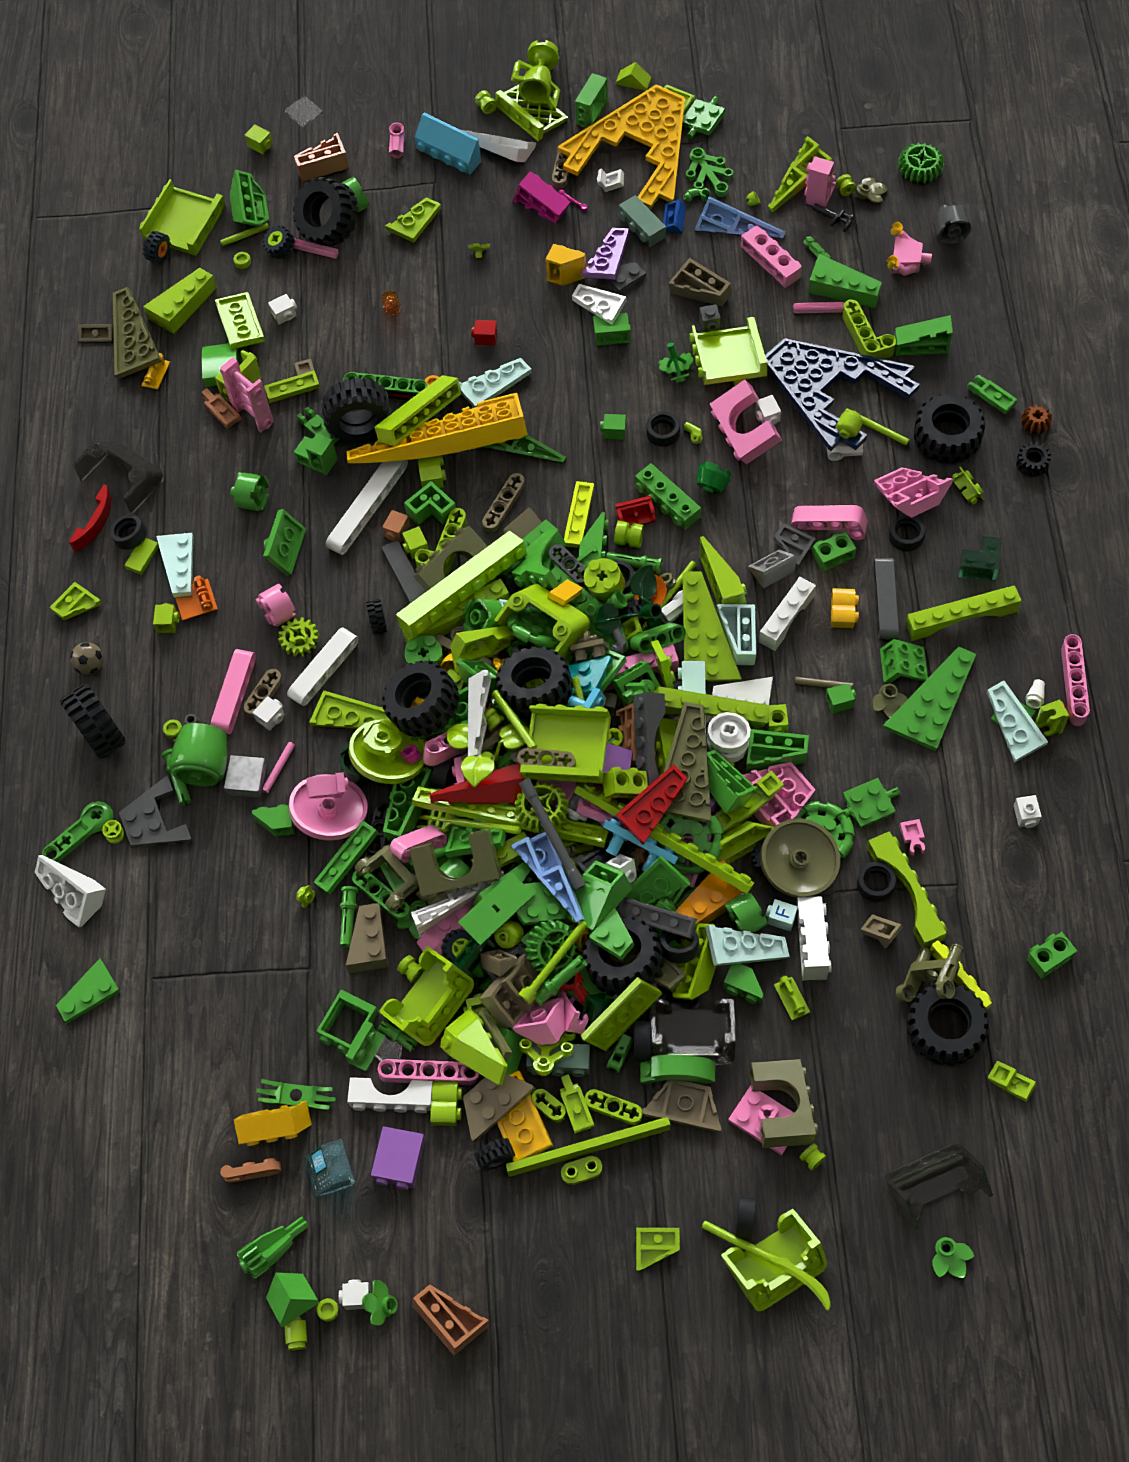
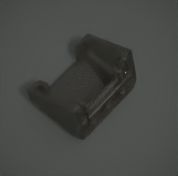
(694, 1031)

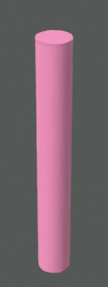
(278, 767)

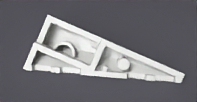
(510, 148)
(477, 697)
(432, 914)

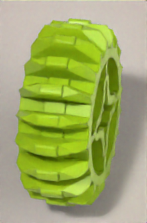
(547, 796)

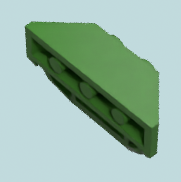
(248, 200)

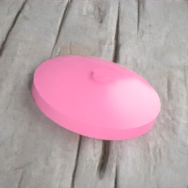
(329, 816)

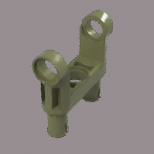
(409, 879)
(924, 970)

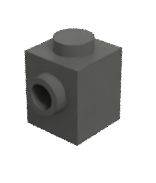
(709, 318)

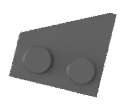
(794, 542)

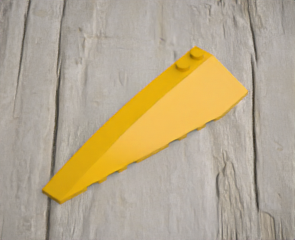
(484, 425)

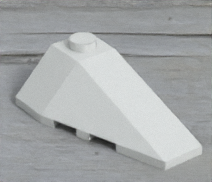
(74, 891)

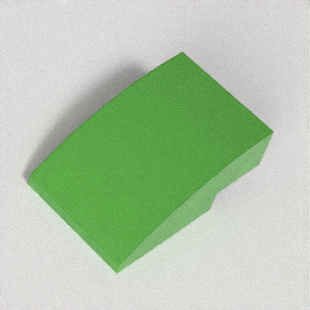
(213, 358)

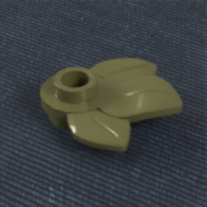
(871, 190)
(888, 703)

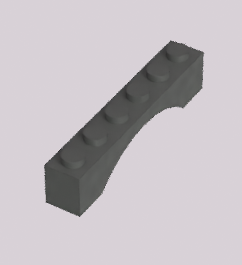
(648, 713)

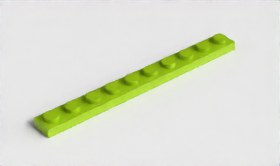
(506, 815)
(672, 841)

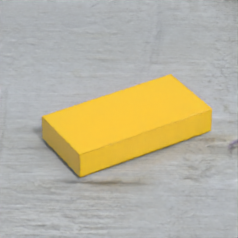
(565, 592)

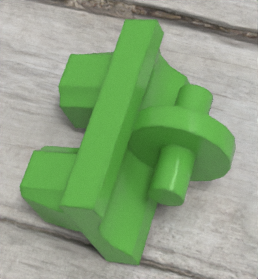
(637, 688)

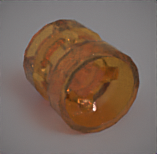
(390, 302)

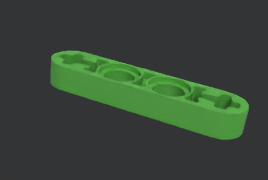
(380, 896)

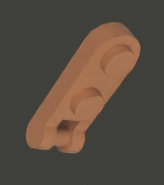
(251, 1170)

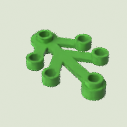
(699, 157)

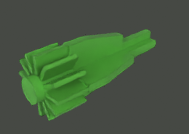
(268, 1248)

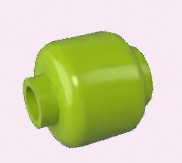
(849, 424)
(509, 934)

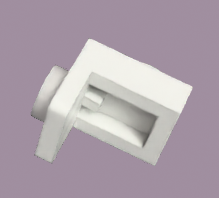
(611, 180)

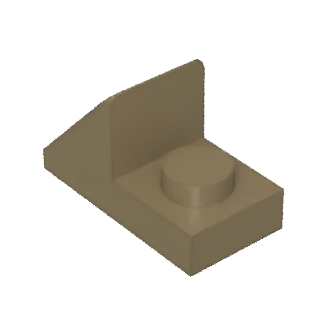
(881, 929)

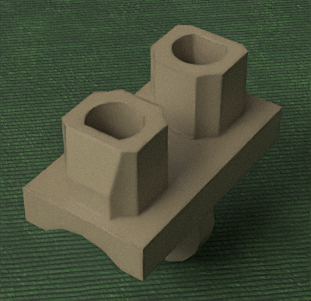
(588, 645)

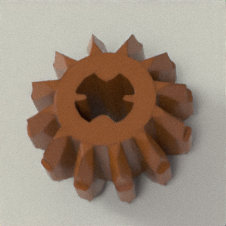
(1036, 419)

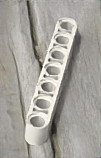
(365, 506)

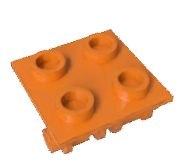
(200, 602)

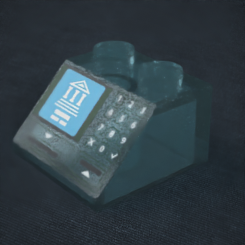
(329, 1168)

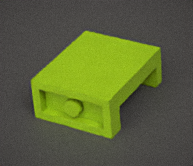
(248, 368)

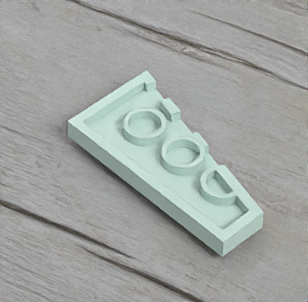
(494, 381)
(178, 561)
(1017, 726)
(744, 947)

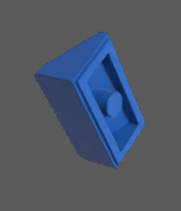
(674, 216)

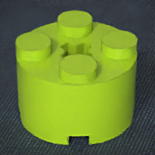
(603, 578)

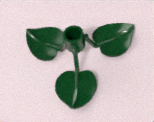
(642, 584)

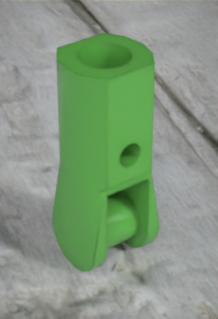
(621, 1050)

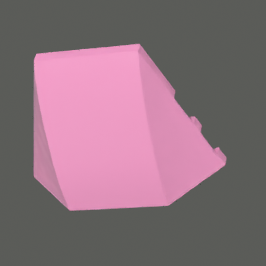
(912, 491)
(789, 799)

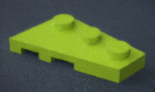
(415, 221)

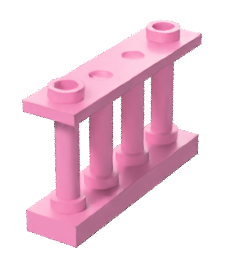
(246, 394)

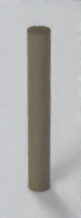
(818, 682)

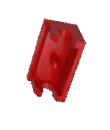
(636, 511)

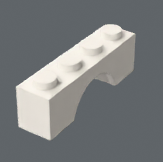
(778, 624)
(415, 1097)

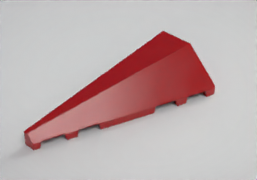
(497, 788)

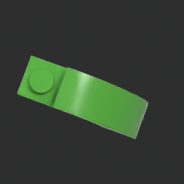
(677, 1067)

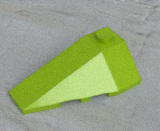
(472, 1046)

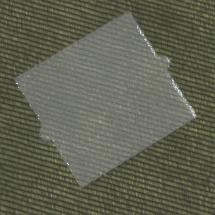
(303, 111)

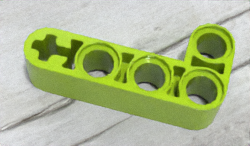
(863, 335)
(456, 515)

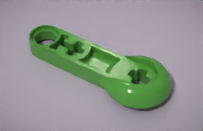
(80, 829)

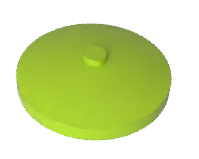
(385, 770)

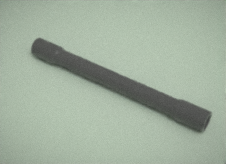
(532, 796)

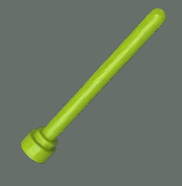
(528, 994)

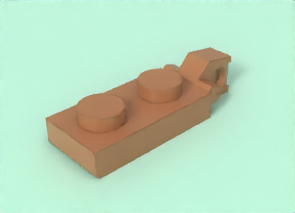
(220, 408)

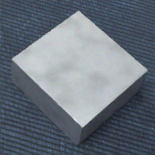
(245, 776)

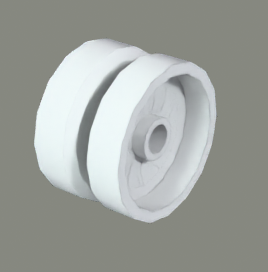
(729, 736)

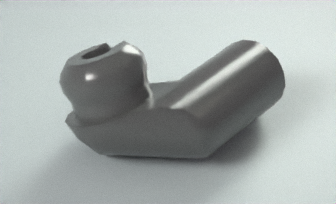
(620, 642)

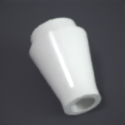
(1035, 696)

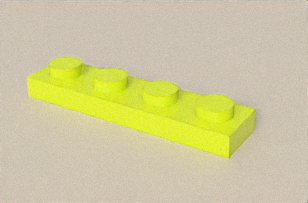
(578, 514)
(940, 952)

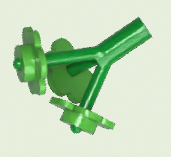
(670, 365)

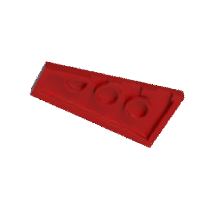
(650, 805)

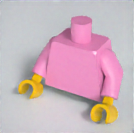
(906, 253)

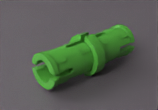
(397, 1035)

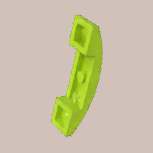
(766, 787)

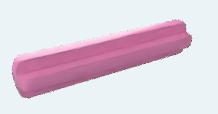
(316, 248)
(820, 307)

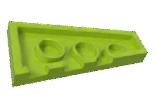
(344, 712)

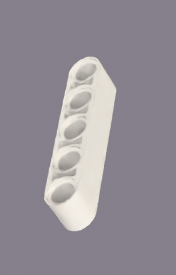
(322, 666)

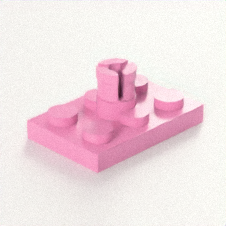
(754, 1108)

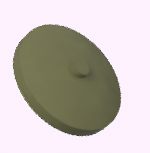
(800, 858)

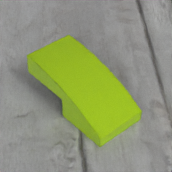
(1011, 1081)

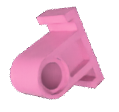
(327, 786)

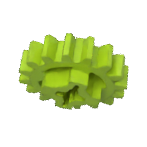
(298, 637)

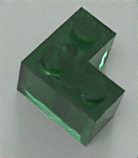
(982, 564)

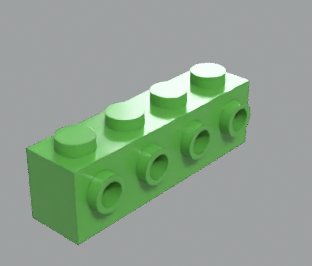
(667, 496)

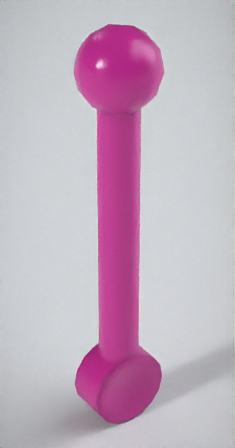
(583, 206)

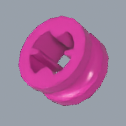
(410, 754)

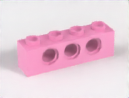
(771, 256)

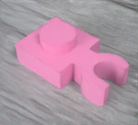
(913, 834)

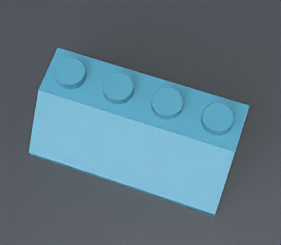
(448, 144)

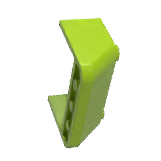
(570, 621)

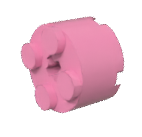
(276, 605)

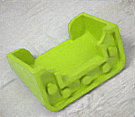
(431, 999)
(767, 1283)

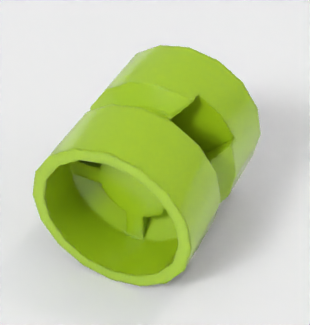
(628, 534)

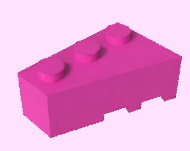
(541, 197)

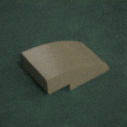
(503, 997)

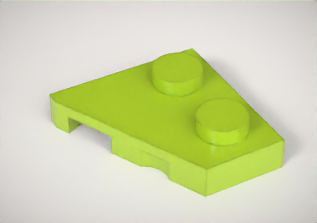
(74, 602)

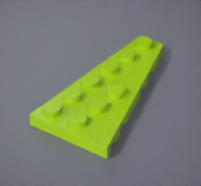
(704, 632)

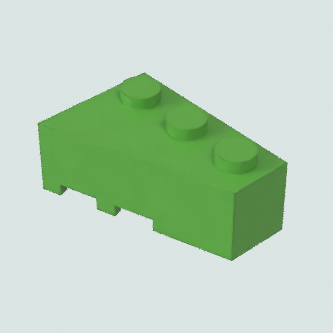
(727, 783)

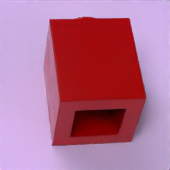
(484, 332)

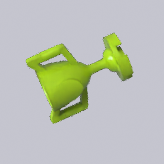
(537, 83)

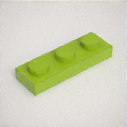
(292, 386)

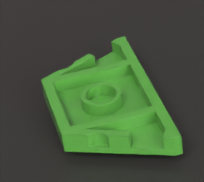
(541, 906)

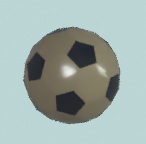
(86, 658)

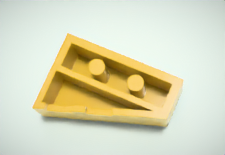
(272, 1124)

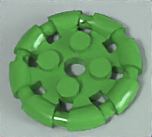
(534, 627)
(833, 813)
(700, 837)

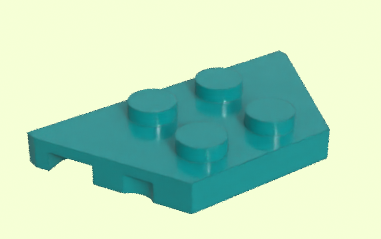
(590, 673)

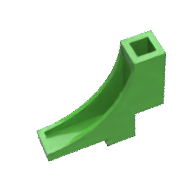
(537, 562)

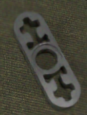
(567, 558)

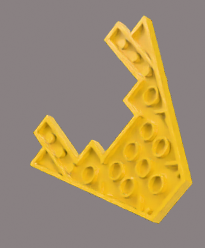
(650, 119)

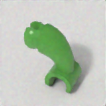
(691, 193)

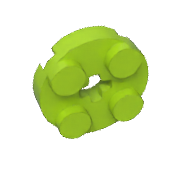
(381, 747)

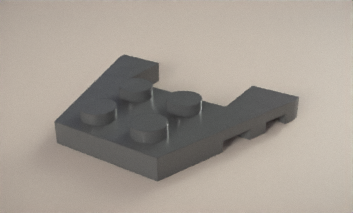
(144, 822)

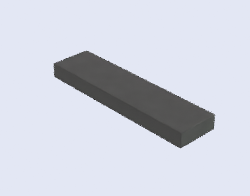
(403, 570)
(658, 917)

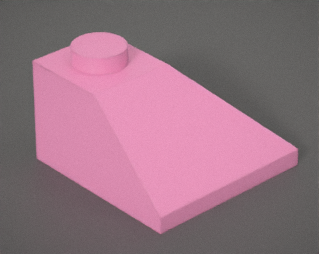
(543, 1023)

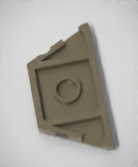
(491, 1102)
(685, 1105)

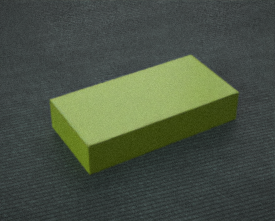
(141, 556)

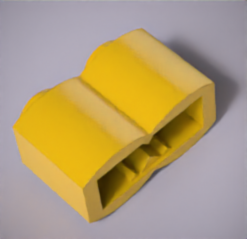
(843, 608)

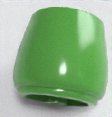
(199, 755)

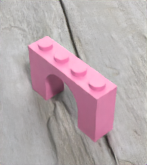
(727, 409)

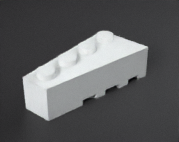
(812, 938)

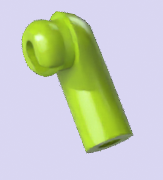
(696, 433)

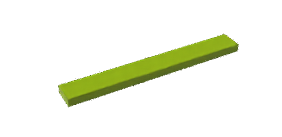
(588, 1146)

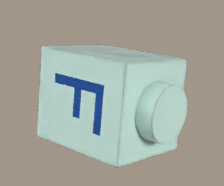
(781, 915)

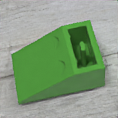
(602, 893)

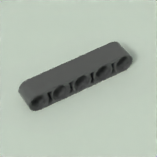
(886, 599)

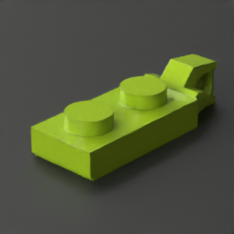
(575, 1105)

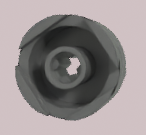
(951, 224)

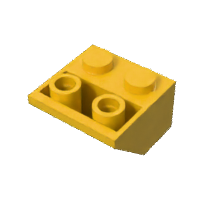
(564, 265)

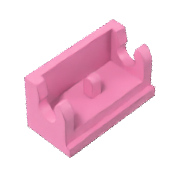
(572, 1019)

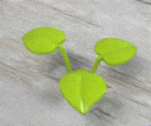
(478, 768)

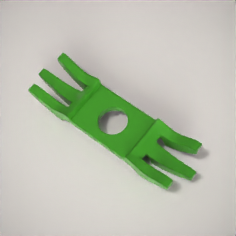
(284, 1091)

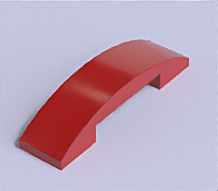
(84, 536)

